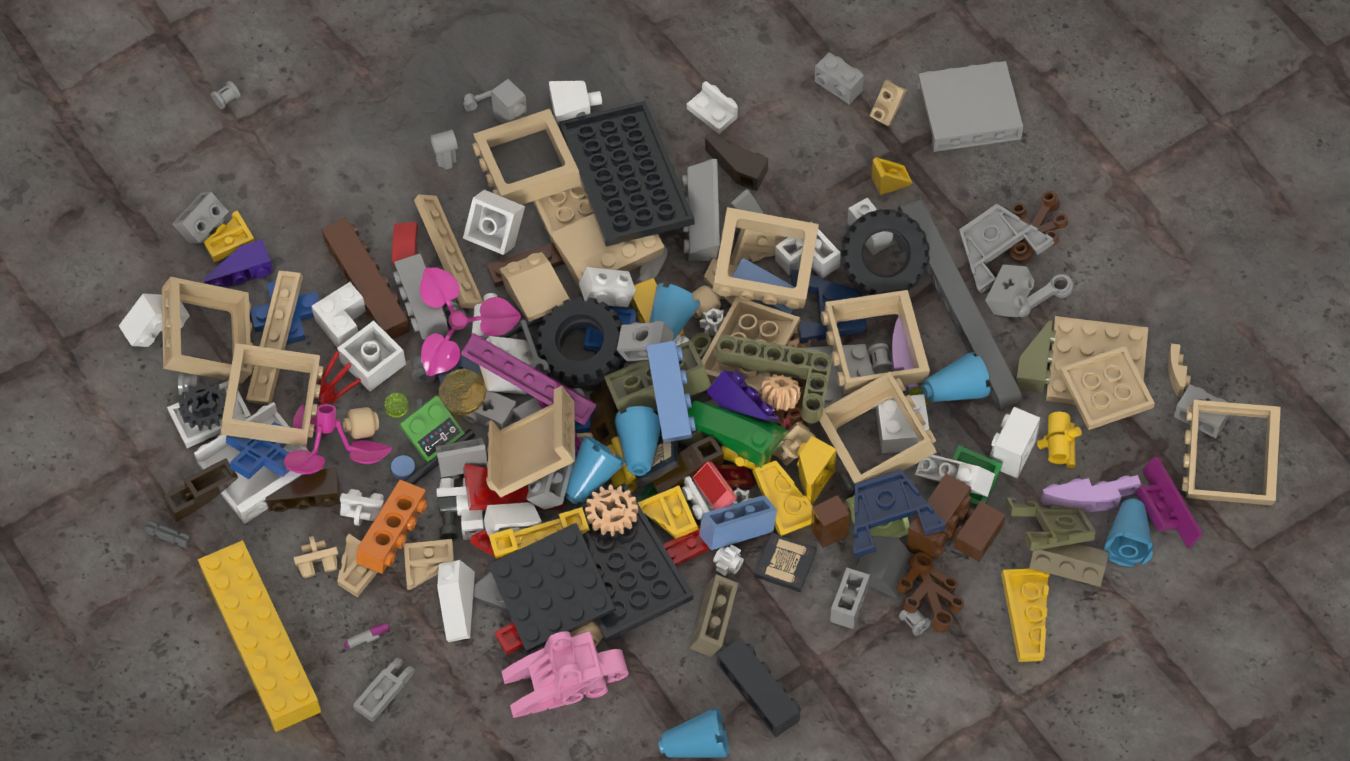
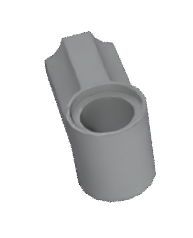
(444, 148)

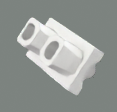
(360, 507)

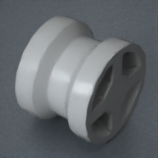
(186, 380)

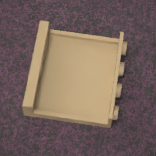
(532, 446)

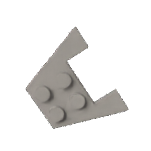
(994, 234)

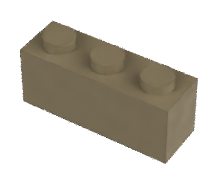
(1072, 562)
(713, 615)

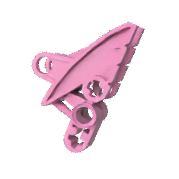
(565, 673)

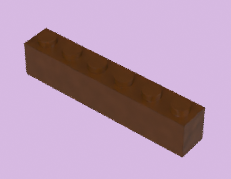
(364, 275)

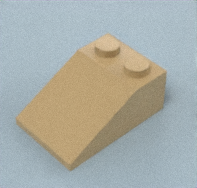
(533, 286)

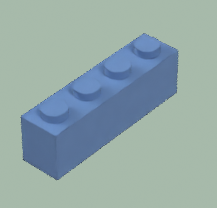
(669, 391)

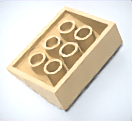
(583, 247)
(753, 322)

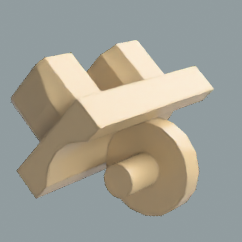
(887, 103)
(790, 445)
(306, 561)

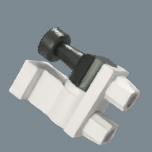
(453, 502)

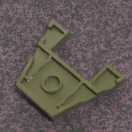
(1060, 524)

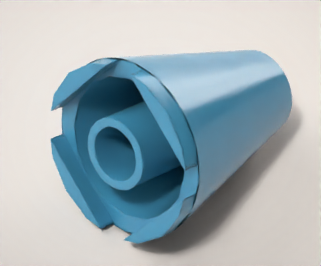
(673, 306)
(958, 381)
(638, 436)
(591, 470)
(1130, 535)
(697, 738)

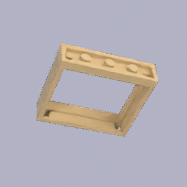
(276, 359)
(1272, 414)

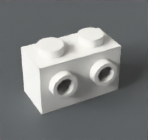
(607, 286)

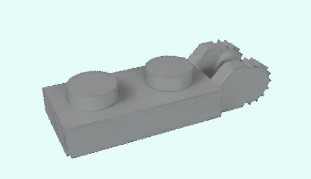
(382, 690)

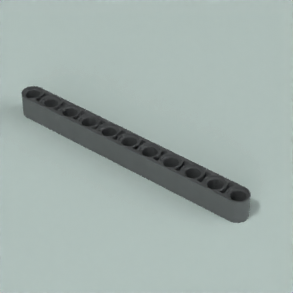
(963, 310)

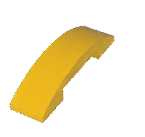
(510, 542)

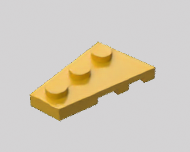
(792, 507)

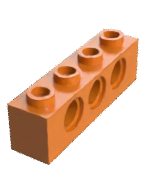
(382, 540)

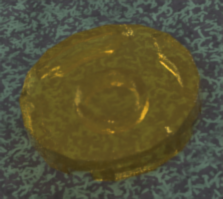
(462, 391)

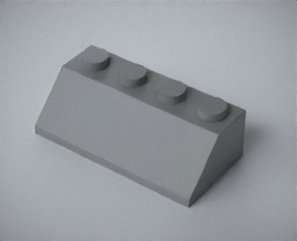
(702, 197)

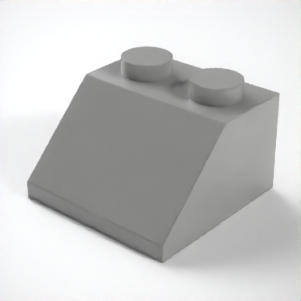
(455, 455)

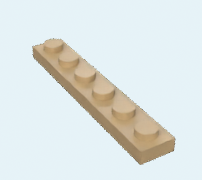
(448, 249)
(275, 334)

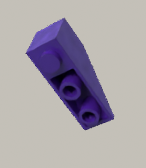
(243, 265)
(734, 394)

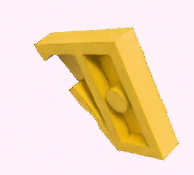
(228, 238)
(670, 512)

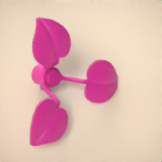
(439, 288)
(325, 422)

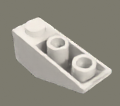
(936, 467)

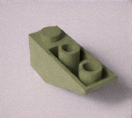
(1033, 362)

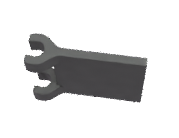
(537, 362)

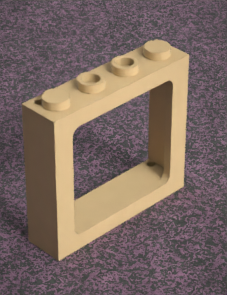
(535, 186)
(750, 290)
(210, 296)
(873, 306)
(864, 400)

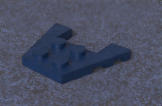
(826, 292)
(885, 501)

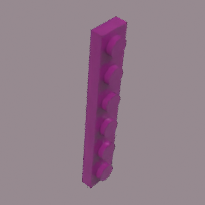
(523, 375)

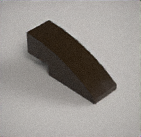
(199, 489)

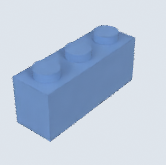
(750, 271)
(737, 522)

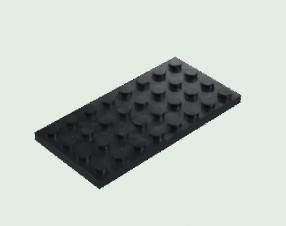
(626, 173)

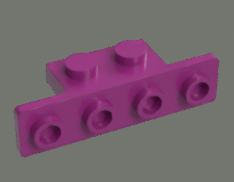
(1166, 504)

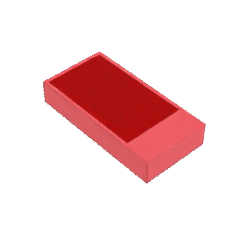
(714, 486)

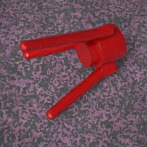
(327, 389)

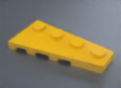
(1026, 603)

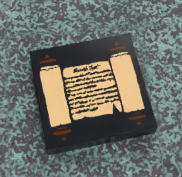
(664, 461)
(785, 562)

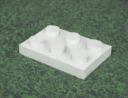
(193, 436)

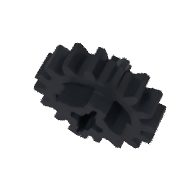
(203, 405)

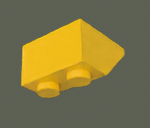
(816, 467)

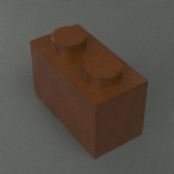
(830, 521)
(979, 530)

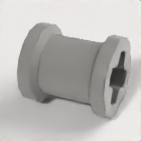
(225, 94)
(880, 358)
(915, 621)

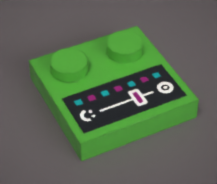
(431, 427)

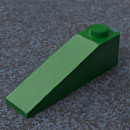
(741, 433)

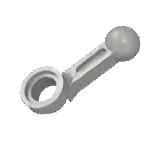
(1046, 292)

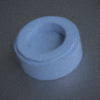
(402, 467)

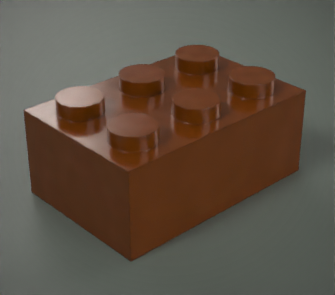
(951, 504)

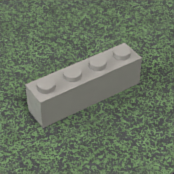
(426, 319)

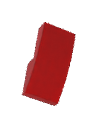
(404, 241)

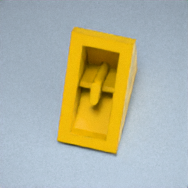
(889, 176)

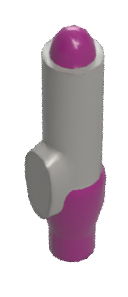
(367, 636)

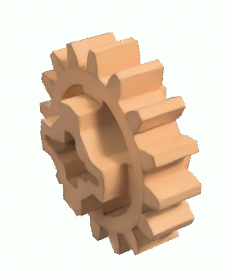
(613, 513)

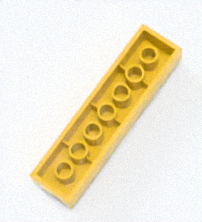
(259, 636)

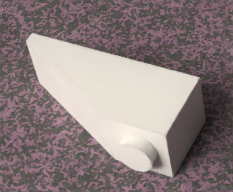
(456, 599)

